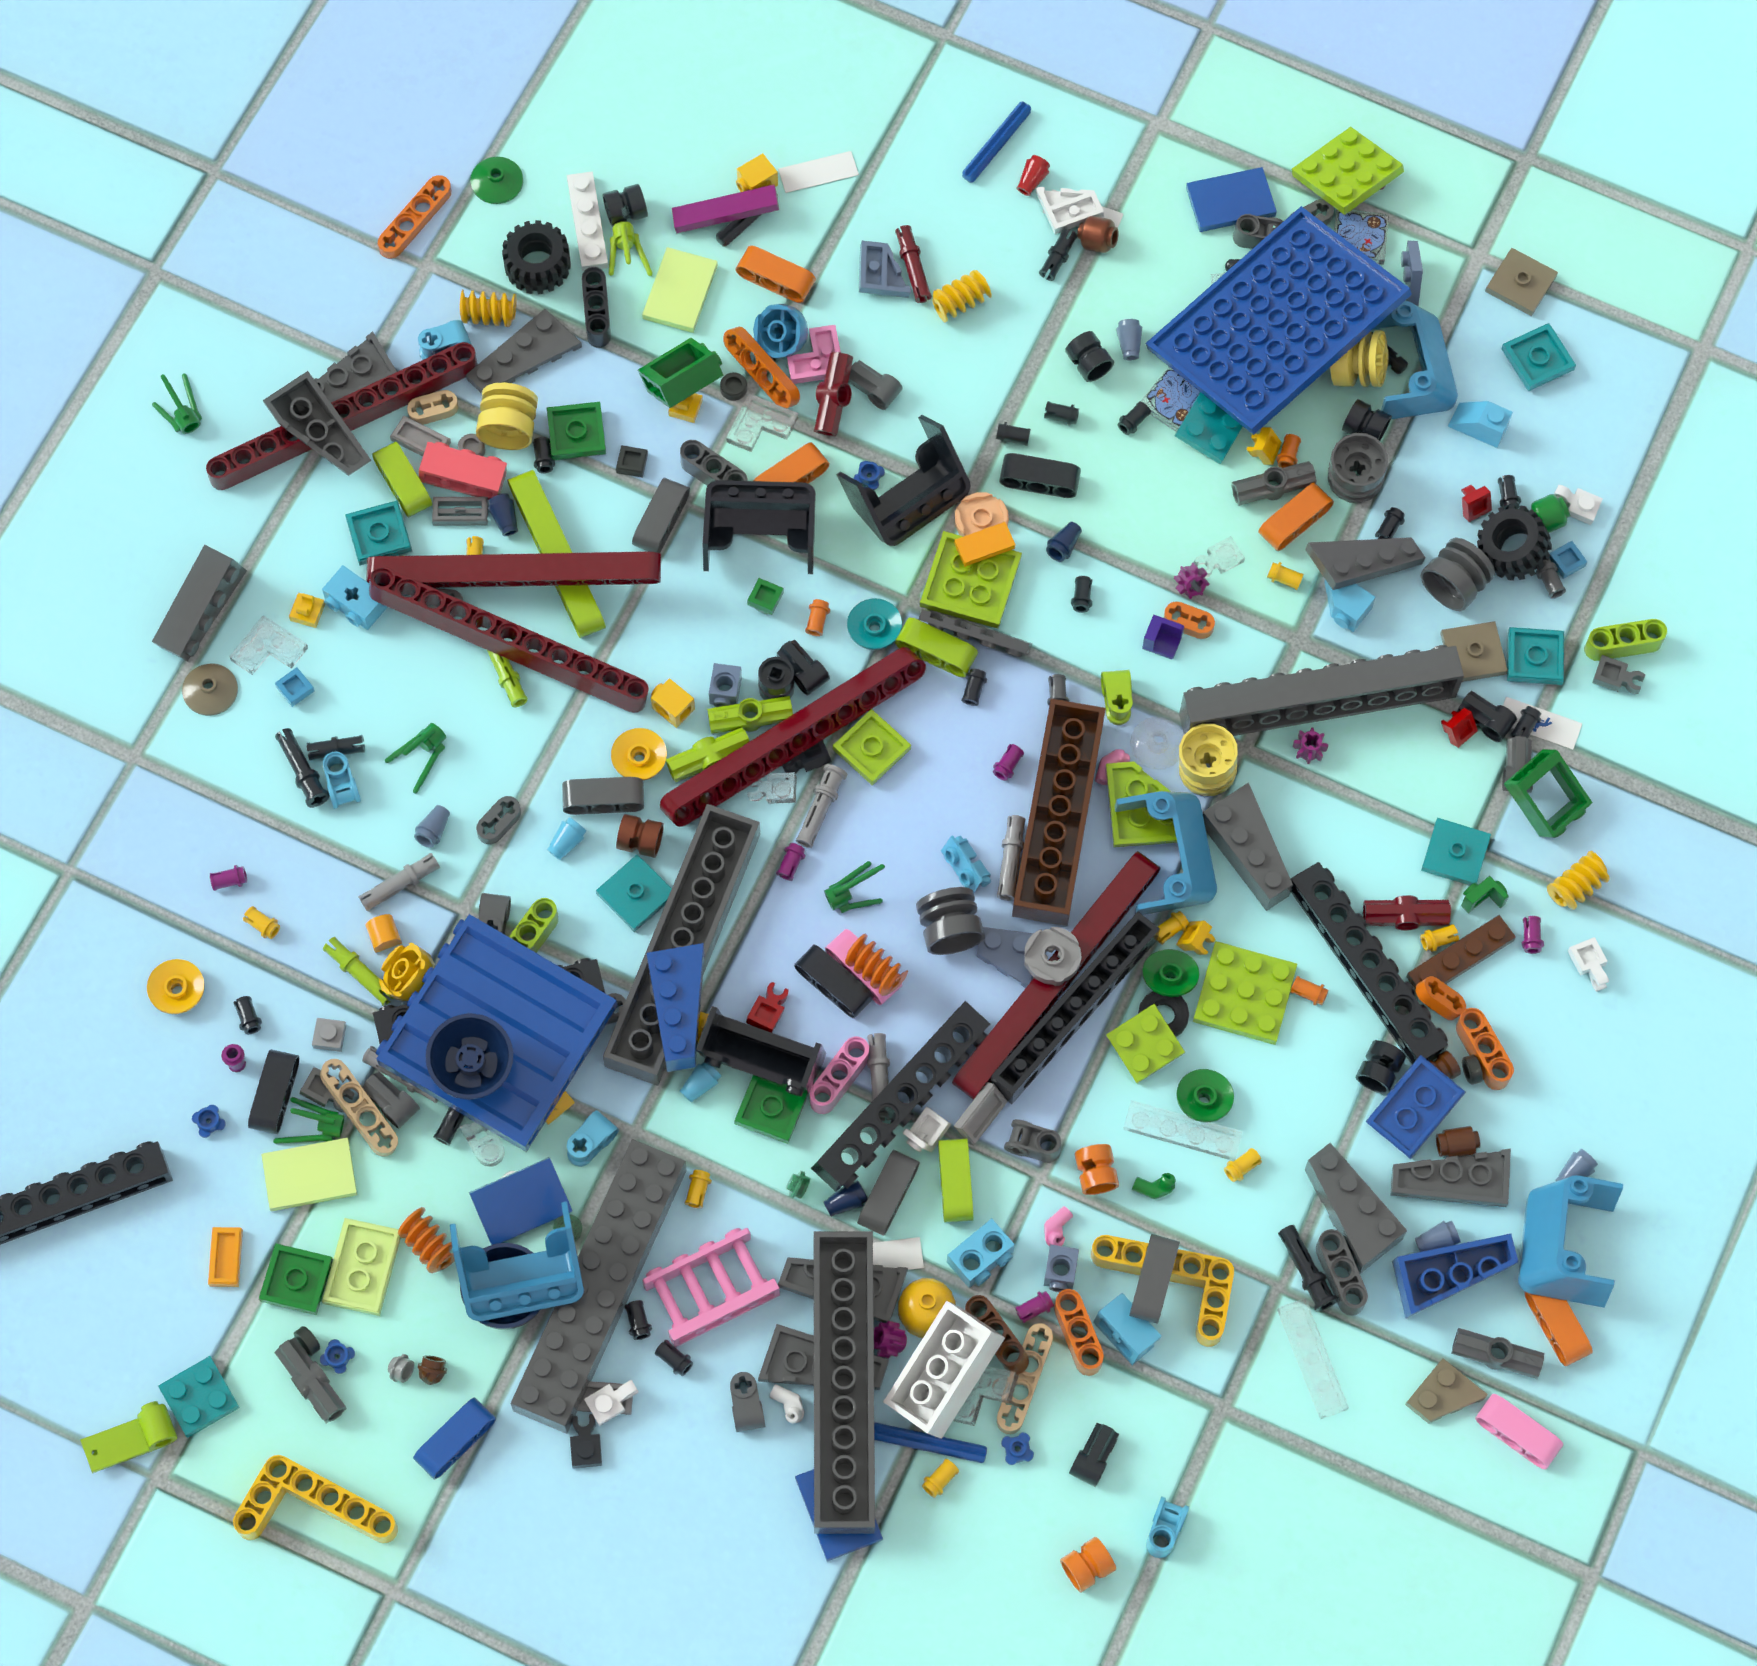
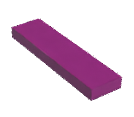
(725, 208)

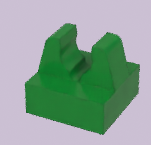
(765, 596)

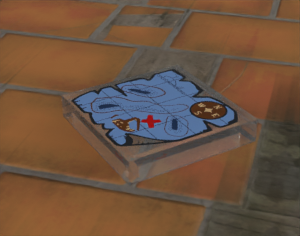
(1364, 231)
(1171, 399)

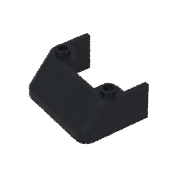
(919, 497)
(759, 510)
(760, 1053)

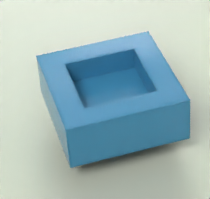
(1568, 559)
(294, 687)

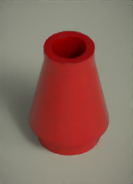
(1033, 173)

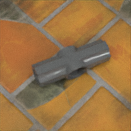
(1258, 486)
(1478, 1348)
(310, 1380)

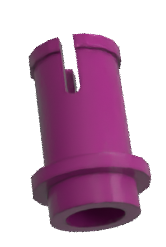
(1006, 765)
(791, 860)
(228, 878)
(1532, 935)
(233, 1056)
(1034, 1307)

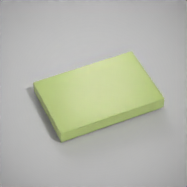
(680, 290)
(309, 1174)
(362, 1267)

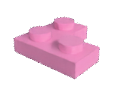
(813, 365)

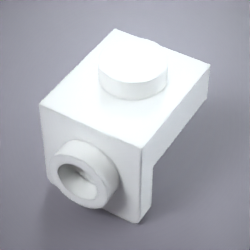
(927, 1130)

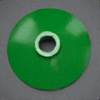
(497, 189)
(1170, 964)
(1209, 1085)

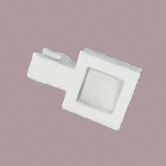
(1581, 505)
(1590, 959)
(607, 1403)

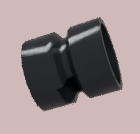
(625, 204)
(1089, 356)
(1364, 420)
(776, 678)
(1379, 1070)

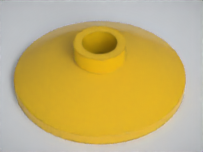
(639, 742)
(167, 977)

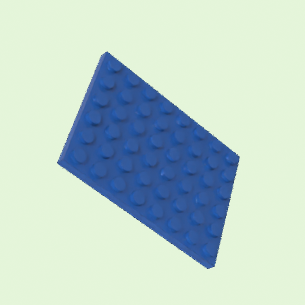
(1278, 319)

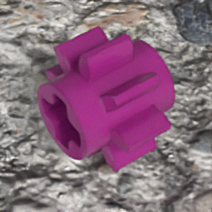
(1191, 580)
(1310, 738)
(889, 1339)

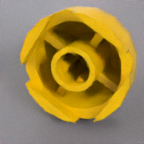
(404, 971)
(922, 1303)

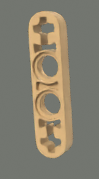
(362, 1105)
(1026, 1379)

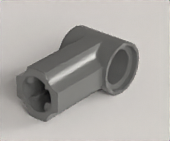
(879, 388)
(1517, 755)
(395, 1105)

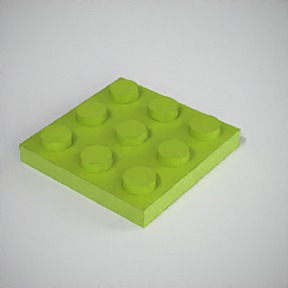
(1347, 170)
(972, 591)
(1245, 992)

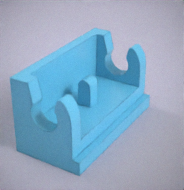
(1128, 1334)

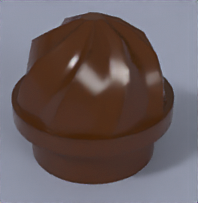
(432, 1369)

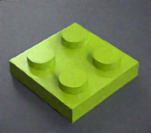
(871, 747)
(1145, 1043)

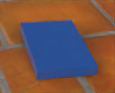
(1224, 198)
(1415, 1106)
(520, 1201)
(833, 1544)

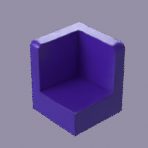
(1163, 637)

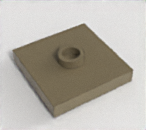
(1521, 281)
(1477, 649)

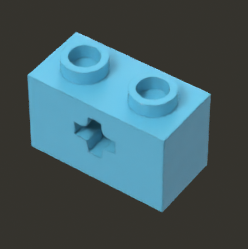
(347, 586)

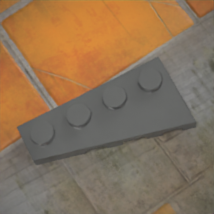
(533, 345)
(356, 370)
(1361, 560)
(965, 629)
(1464, 1179)
(887, 1284)
(792, 1359)

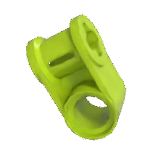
(1117, 693)

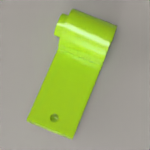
(131, 1439)

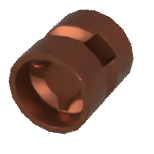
(639, 835)

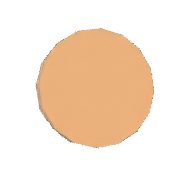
(979, 512)

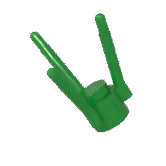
(185, 418)
(428, 739)
(839, 893)
(329, 1123)

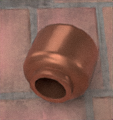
(1098, 234)

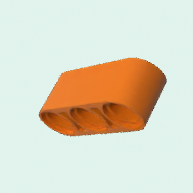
(775, 274)
(800, 466)
(1295, 516)
(1485, 1035)
(1078, 1318)
(1560, 1328)

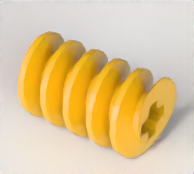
(959, 294)
(487, 308)
(1578, 881)

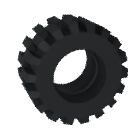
(532, 239)
(1504, 525)

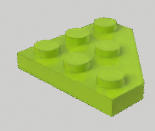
(1136, 825)

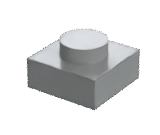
(329, 1034)

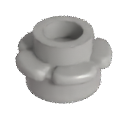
(400, 1368)

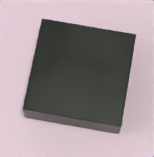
(631, 461)

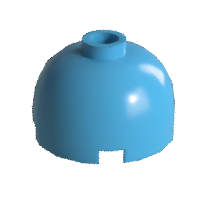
(780, 330)

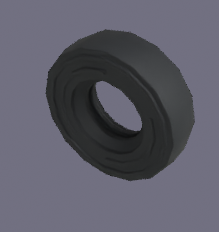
(1177, 1004)

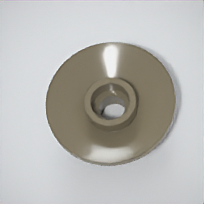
(211, 700)

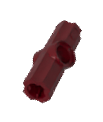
(833, 394)
(1406, 912)

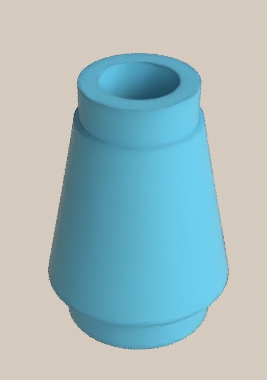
(566, 838)
(700, 1081)

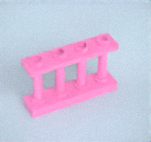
(735, 1302)

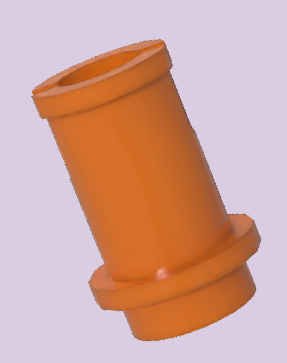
(1289, 451)
(817, 617)
(1309, 990)

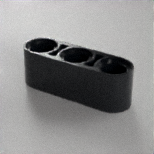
(593, 296)
(1040, 475)
(834, 981)
(273, 1091)

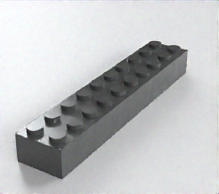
(1325, 692)
(690, 917)
(609, 1269)
(843, 1382)

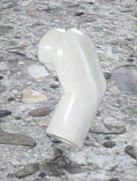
(791, 1402)

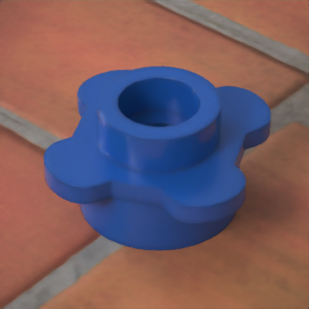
(872, 468)
(202, 1115)
(335, 1347)
(1013, 1456)

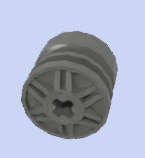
(1360, 454)
(1457, 574)
(950, 921)

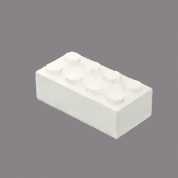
(944, 1370)

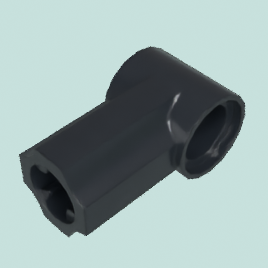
(807, 673)
(1493, 720)
(1092, 1460)

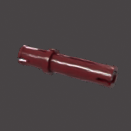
(910, 254)

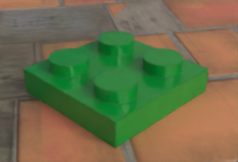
(576, 430)
(770, 1109)
(295, 1279)

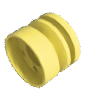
(1364, 359)
(507, 416)
(1212, 746)

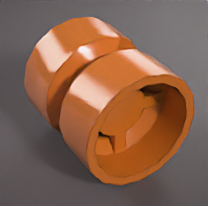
(1097, 1173)
(1088, 1564)

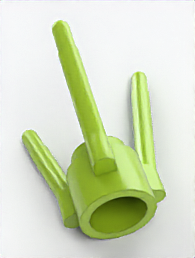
(624, 238)

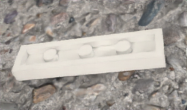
(587, 220)

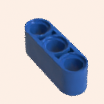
(454, 1438)

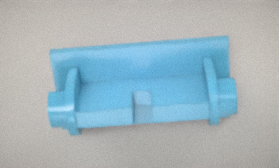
(958, 854)

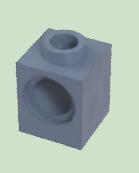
(725, 675)
(1061, 1256)

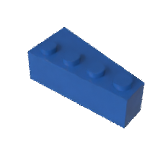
(677, 989)
(1443, 1272)

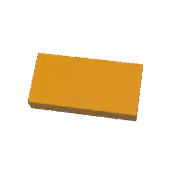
(984, 544)
(225, 1257)

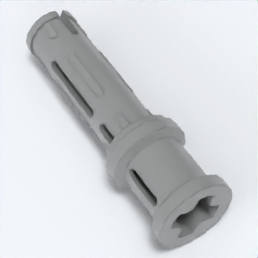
(825, 794)

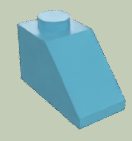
(1481, 421)
(1349, 605)

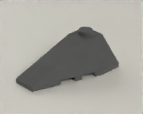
(312, 419)

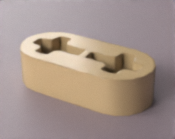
(432, 407)

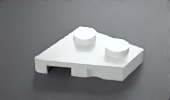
(1069, 207)

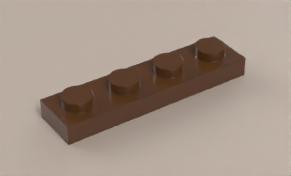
(1465, 953)

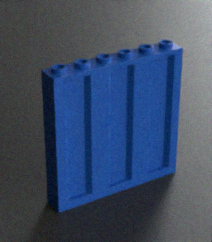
(539, 1005)

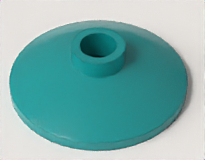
(871, 613)

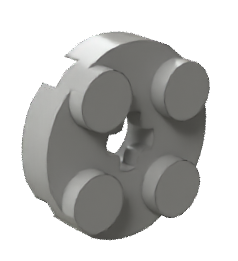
(1049, 940)

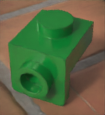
(1476, 894)

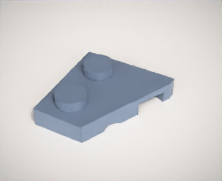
(1412, 270)
(880, 272)
(1006, 952)

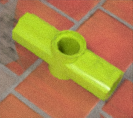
(732, 716)
(704, 754)

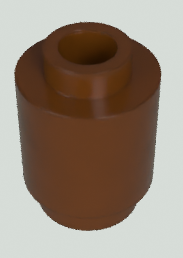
(1457, 1142)

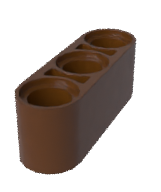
(1010, 1343)

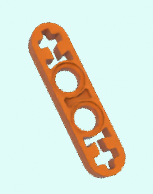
(418, 218)
(740, 345)

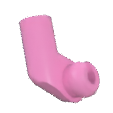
(1115, 756)
(1053, 1226)

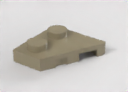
(1444, 1393)

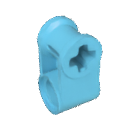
(442, 338)
(341, 784)
(594, 1135)
(1166, 1523)

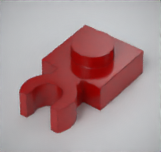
(767, 1011)

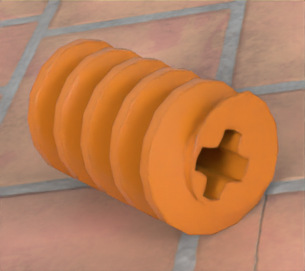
(874, 967)
(425, 1241)

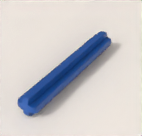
(996, 141)
(929, 1443)

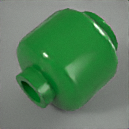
(1551, 511)

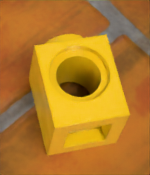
(756, 174)
(672, 702)

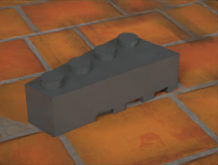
(198, 602)
(1247, 844)
(1353, 1208)

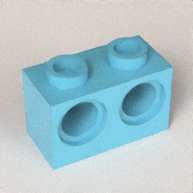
(975, 1249)

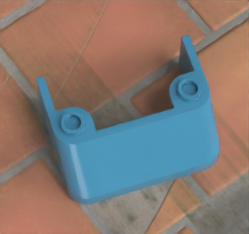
(1434, 386)
(1198, 881)
(1544, 1263)
(522, 1281)

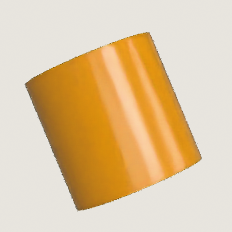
(383, 932)

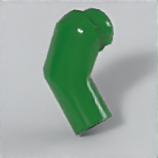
(1156, 1189)

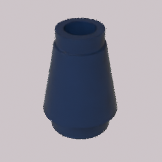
(503, 513)
(1063, 542)
(846, 1199)

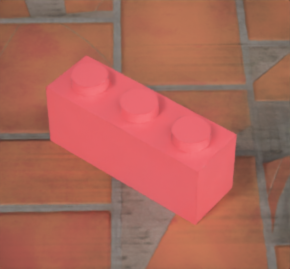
(462, 470)

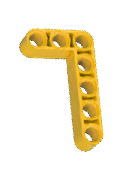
(1203, 1278)
(314, 1497)

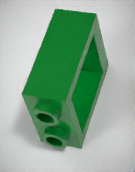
(681, 372)
(1529, 774)

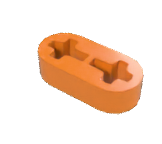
(1190, 618)
(1440, 998)

